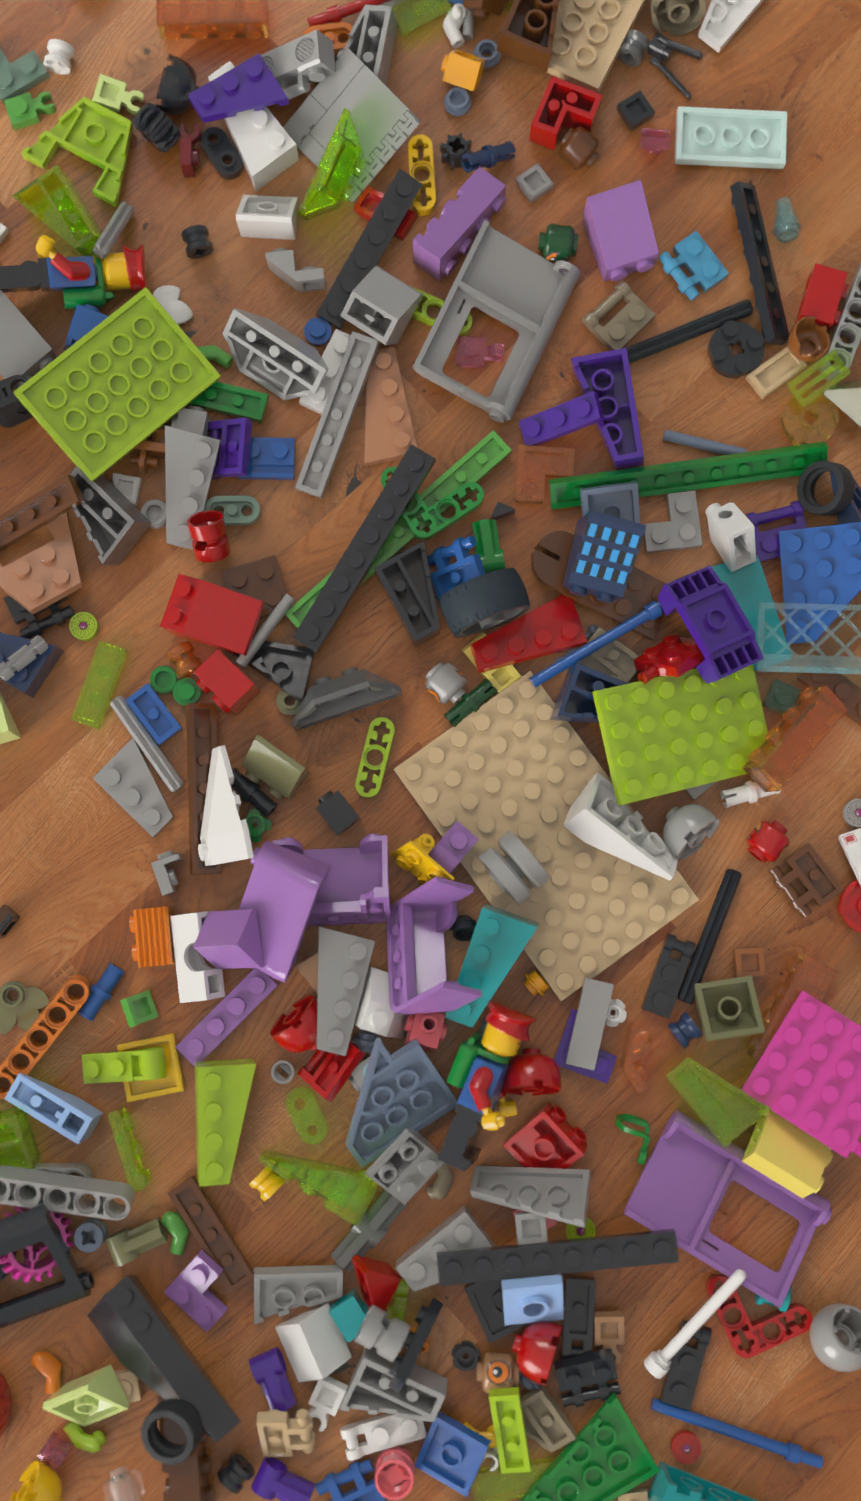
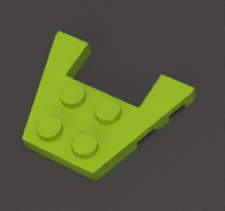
(94, 136)

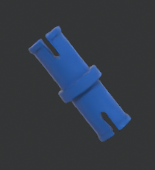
(101, 992)

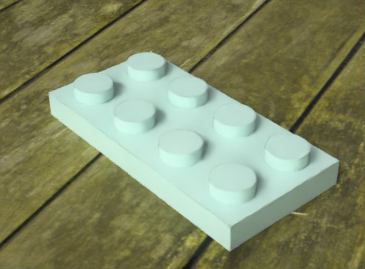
(730, 137)

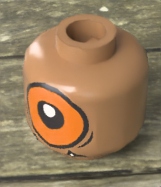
(497, 1371)

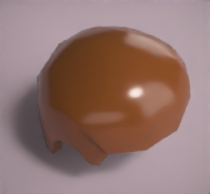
(808, 340)

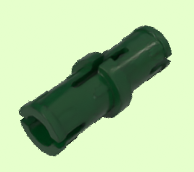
(470, 702)

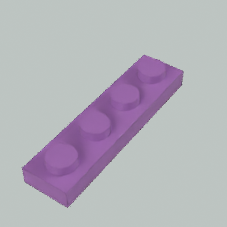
(226, 1016)

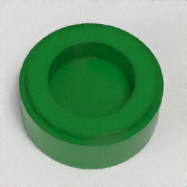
(163, 679)

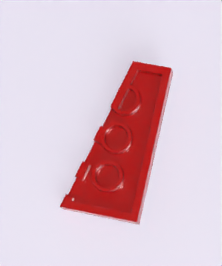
(537, 634)

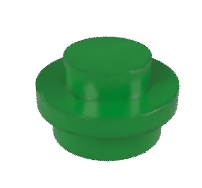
(186, 691)

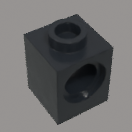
(337, 812)

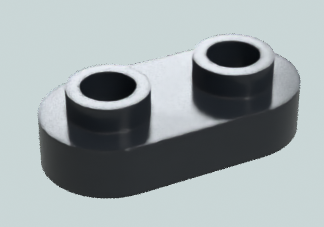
(220, 151)

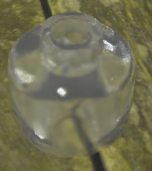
(124, 1485)

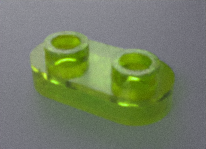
(306, 1116)

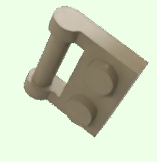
(625, 324)

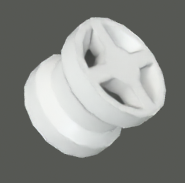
(59, 56)

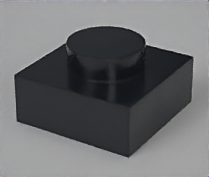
(635, 110)

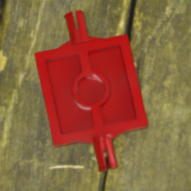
(669, 658)

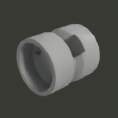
(382, 1333)

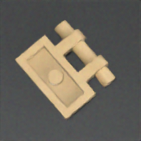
(282, 1434)

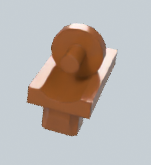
(149, 449)

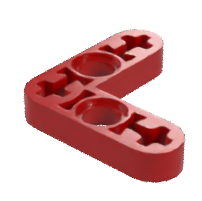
(755, 1329)

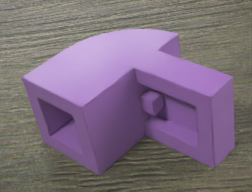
(453, 847)

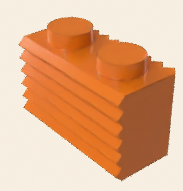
(153, 936)

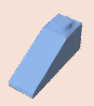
(54, 1107)

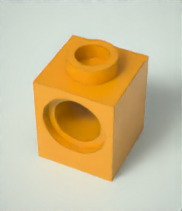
(463, 69)

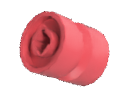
(394, 1472)

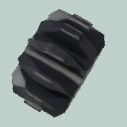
(156, 127)

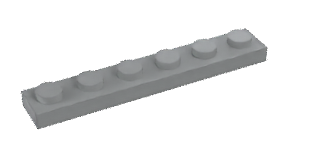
(337, 415)

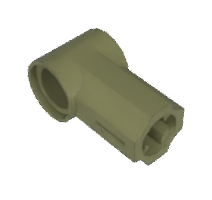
(130, 1243)

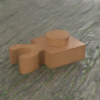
(609, 1331)

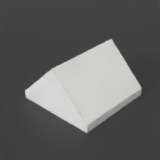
(267, 217)
(313, 1343)

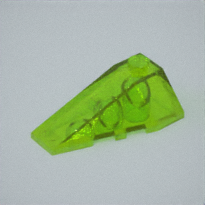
(343, 1188)

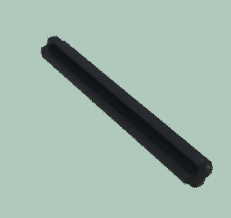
(689, 330)
(710, 935)

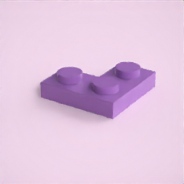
(191, 1291)

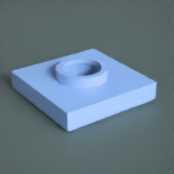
(530, 1293)

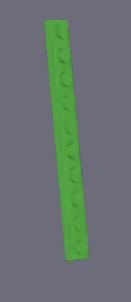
(469, 468)

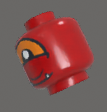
(767, 841)

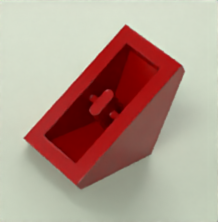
(376, 1281)

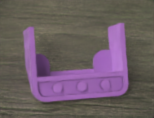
(418, 949)

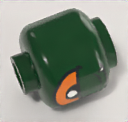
(558, 242)

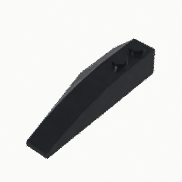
(158, 1355)

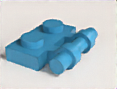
(699, 261)

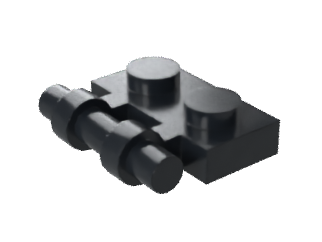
(35, 628)
(585, 1371)

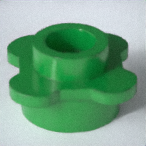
(263, 825)

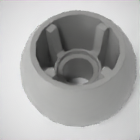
(834, 1334)

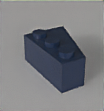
(576, 696)

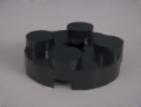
(750, 343)

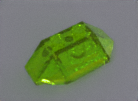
(335, 171)

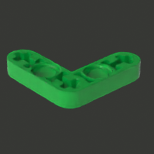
(432, 513)

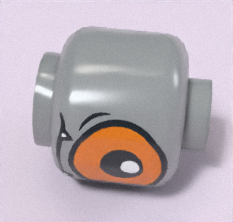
(445, 683)

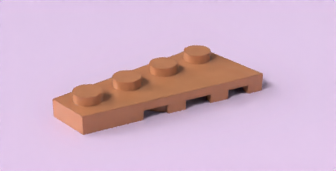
(387, 412)

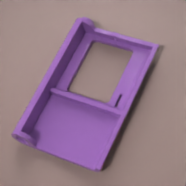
(685, 1187)

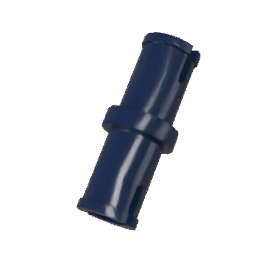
(488, 156)

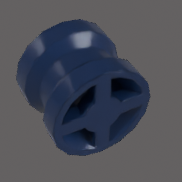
(684, 1030)

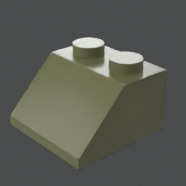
(274, 768)

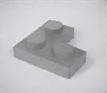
(680, 531)

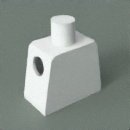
(730, 524)

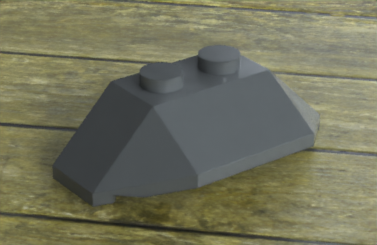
(343, 696)

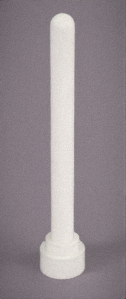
(659, 1361)

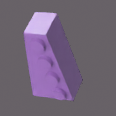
(458, 224)

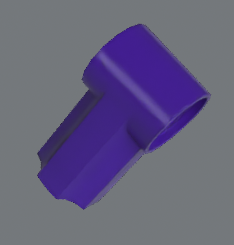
(270, 1372)
(277, 1482)

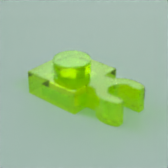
(398, 1309)

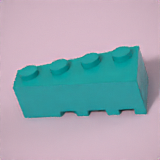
(491, 954)
(679, 1485)

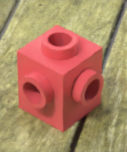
(428, 1037)

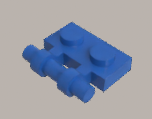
(452, 575)
(363, 1492)

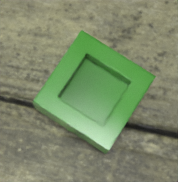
(139, 1008)

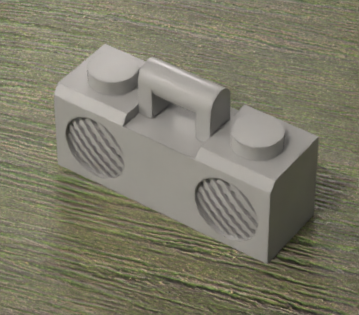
(301, 61)

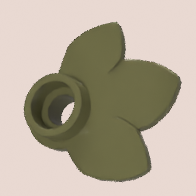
(24, 1009)

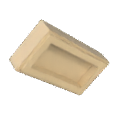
(775, 373)

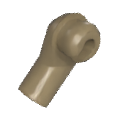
(442, 1184)

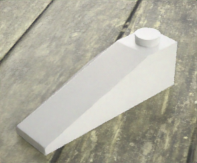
(617, 829)
(222, 832)

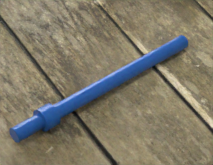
(651, 611)
(791, 1451)

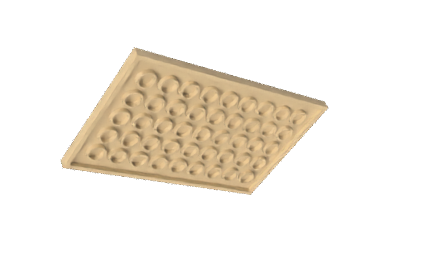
(522, 775)

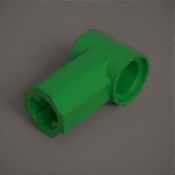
(487, 545)

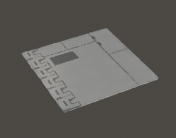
(376, 112)

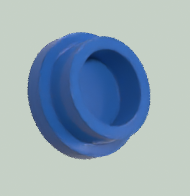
(317, 331)

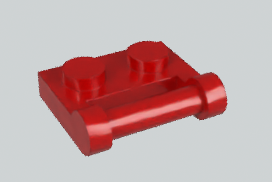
(332, 1072)

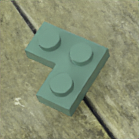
(20, 75)

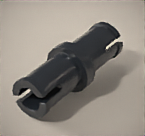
(252, 794)

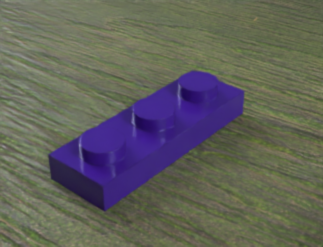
(562, 419)

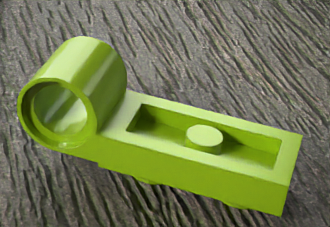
(124, 1065)

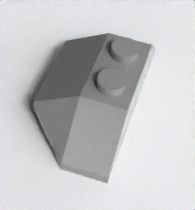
(273, 356)

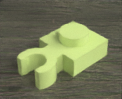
(113, 94)

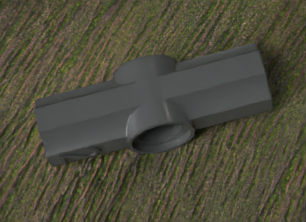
(369, 1231)

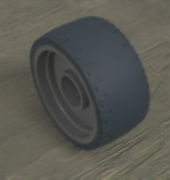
(484, 602)

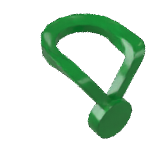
(646, 1138)

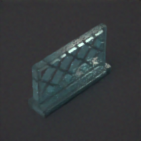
(807, 663)

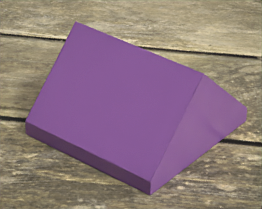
(231, 939)

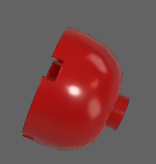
(299, 1028)
(532, 1074)
(537, 1350)

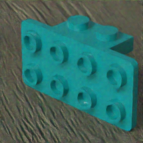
(749, 589)

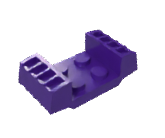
(713, 622)

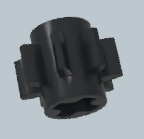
(453, 144)

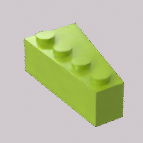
(220, 1108)

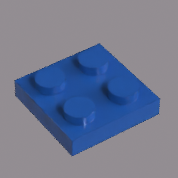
(452, 1453)

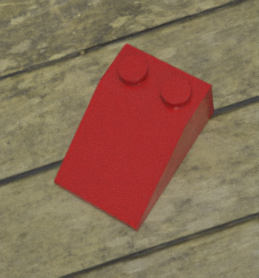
(212, 615)

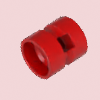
(208, 536)

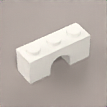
(194, 976)

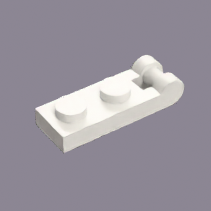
(381, 1433)

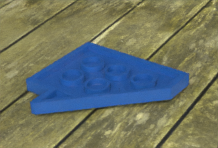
(819, 568)

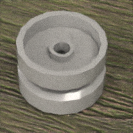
(516, 865)

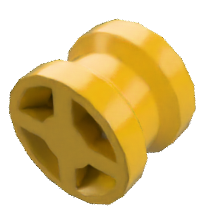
(266, 1183)

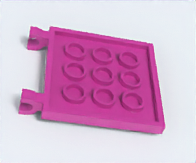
(814, 1074)

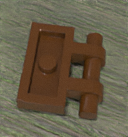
(812, 874)

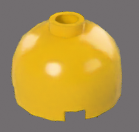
(39, 1484)

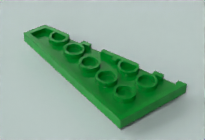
(599, 1463)

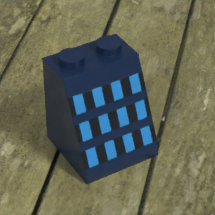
(602, 556)

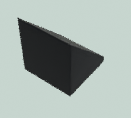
(502, 511)

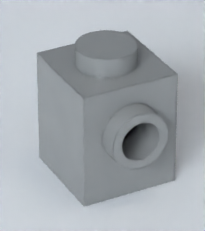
(192, 420)

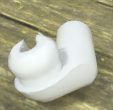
(453, 24)

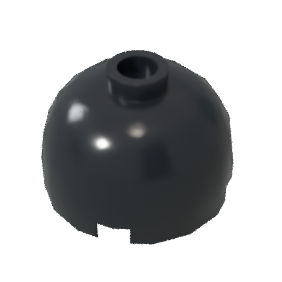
(175, 85)

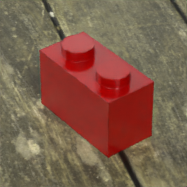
(822, 295)

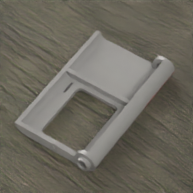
(517, 291)

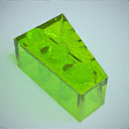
(62, 209)
(718, 1104)

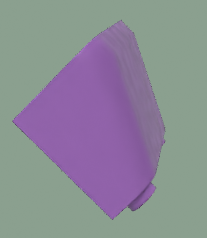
(356, 883)
(284, 895)

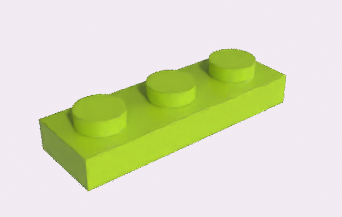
(510, 1430)

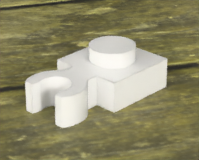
(326, 1399)

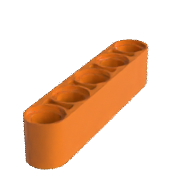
(51, 1026)

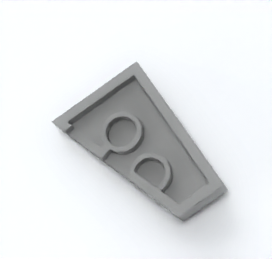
(133, 787)
(294, 1286)

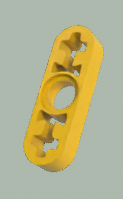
(428, 165)

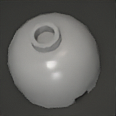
(687, 829)

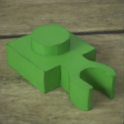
(24, 109)

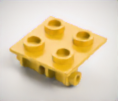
(415, 858)

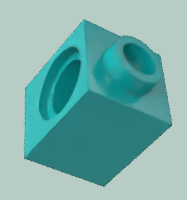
(348, 1314)

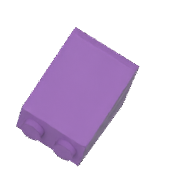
(620, 231)

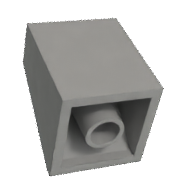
(21, 346)

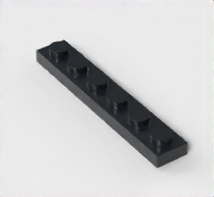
(370, 245)
(759, 263)

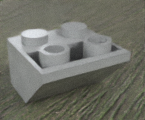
(381, 306)
(405, 1165)

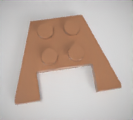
(46, 572)

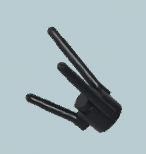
(662, 49)

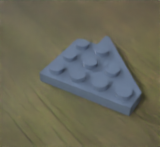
(396, 1095)

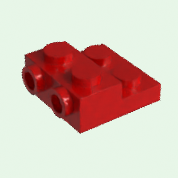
(547, 1140)

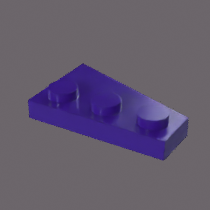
(238, 90)

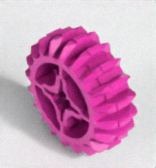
(31, 1254)

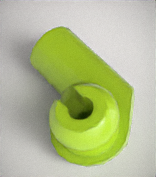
(84, 1441)

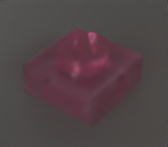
(655, 140)

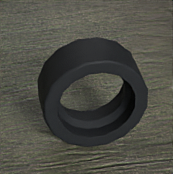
(807, 484)
(157, 1445)

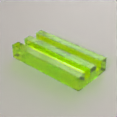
(838, 364)

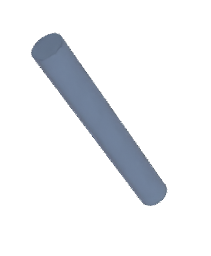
(701, 443)

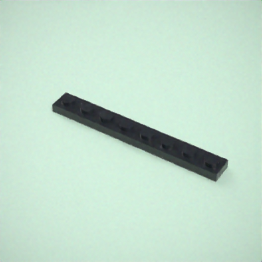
(364, 548)
(557, 1257)

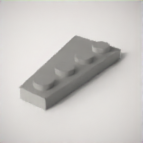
(189, 473)
(341, 978)
(539, 1191)

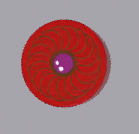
(685, 1446)

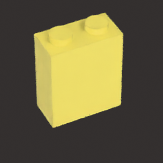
(787, 1155)

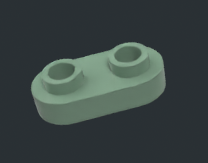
(233, 509)

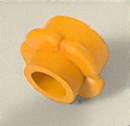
(536, 983)

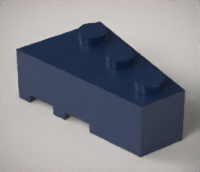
(34, 674)

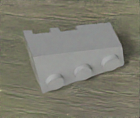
(455, 1233)
(369, 1390)

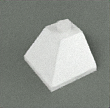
(374, 1007)

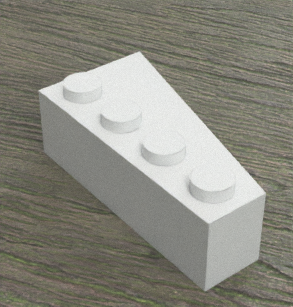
(260, 141)

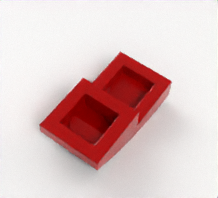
(368, 203)

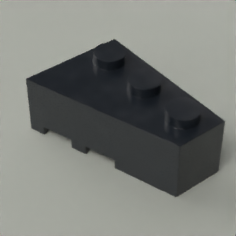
(411, 593)

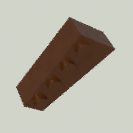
(530, 32)
(190, 1478)

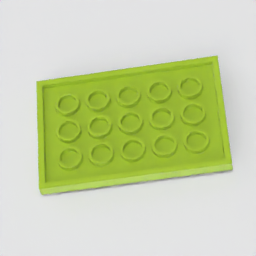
(117, 385)
(679, 732)

